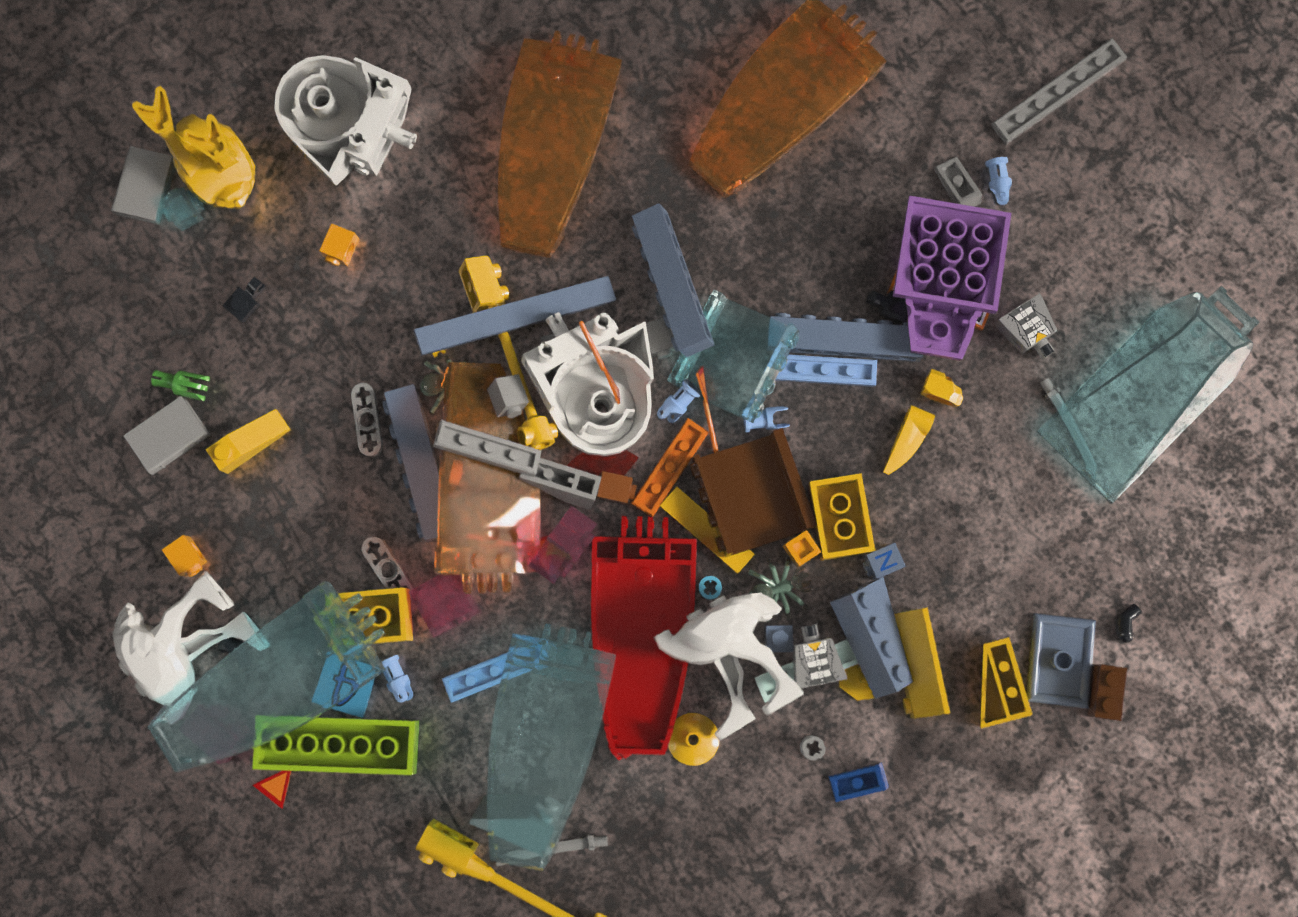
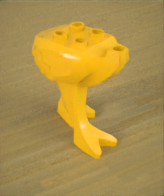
(204, 154)

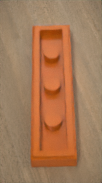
(670, 467)

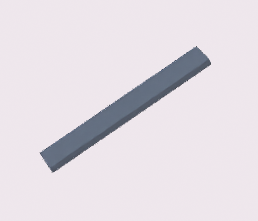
(513, 315)

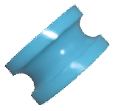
(718, 587)

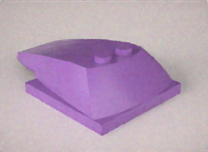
(949, 272)

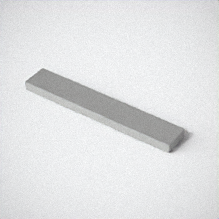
(1059, 91)

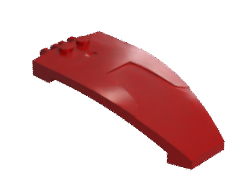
(635, 595)

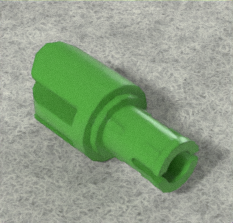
(180, 383)

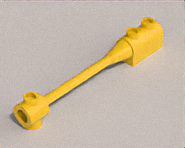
(484, 292)
(457, 856)

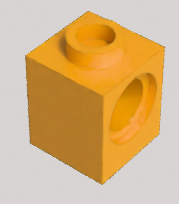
(338, 245)
(801, 549)
(185, 556)

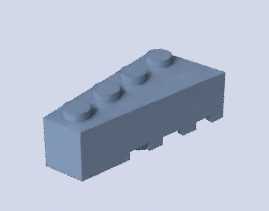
(874, 636)

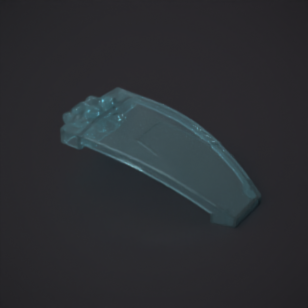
(272, 682)
(542, 742)

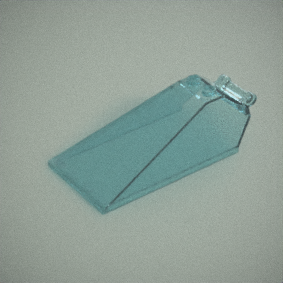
(1150, 390)

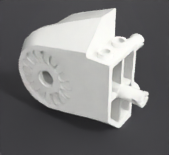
(355, 124)
(573, 383)

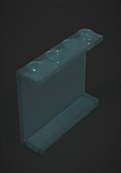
(744, 359)

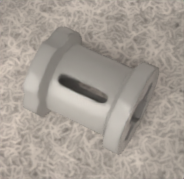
(805, 751)

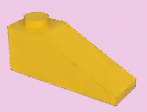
(247, 441)

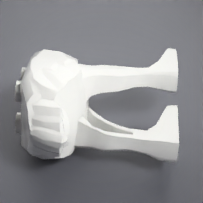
(722, 638)
(159, 656)

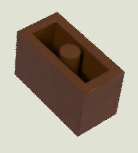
(1107, 692)

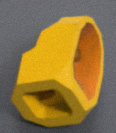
(941, 389)

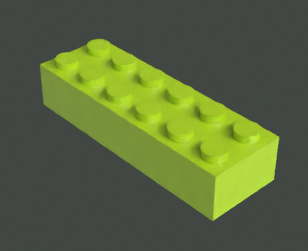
(344, 747)

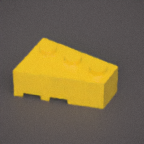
(1001, 685)

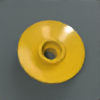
(707, 742)

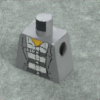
(1029, 327)
(816, 659)

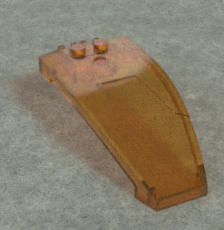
(785, 94)
(550, 138)
(484, 511)

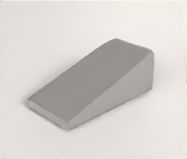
(958, 183)

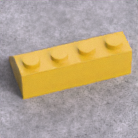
(927, 692)

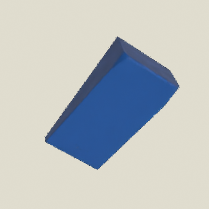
(859, 782)

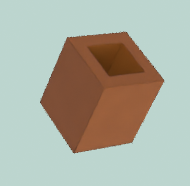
(616, 488)

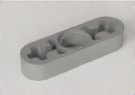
(370, 400)
(384, 549)

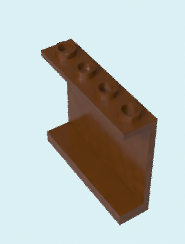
(753, 494)

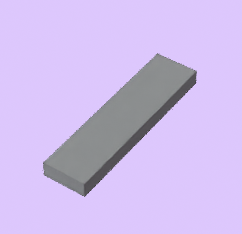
(487, 448)

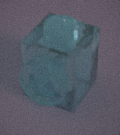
(182, 208)

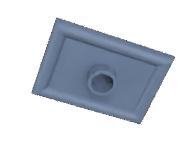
(1061, 660)

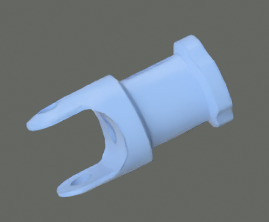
(1000, 184)
(677, 403)
(766, 420)
(397, 681)

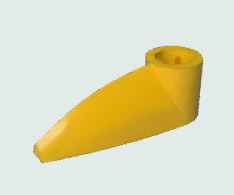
(909, 437)

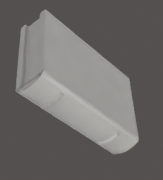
(143, 185)
(167, 435)

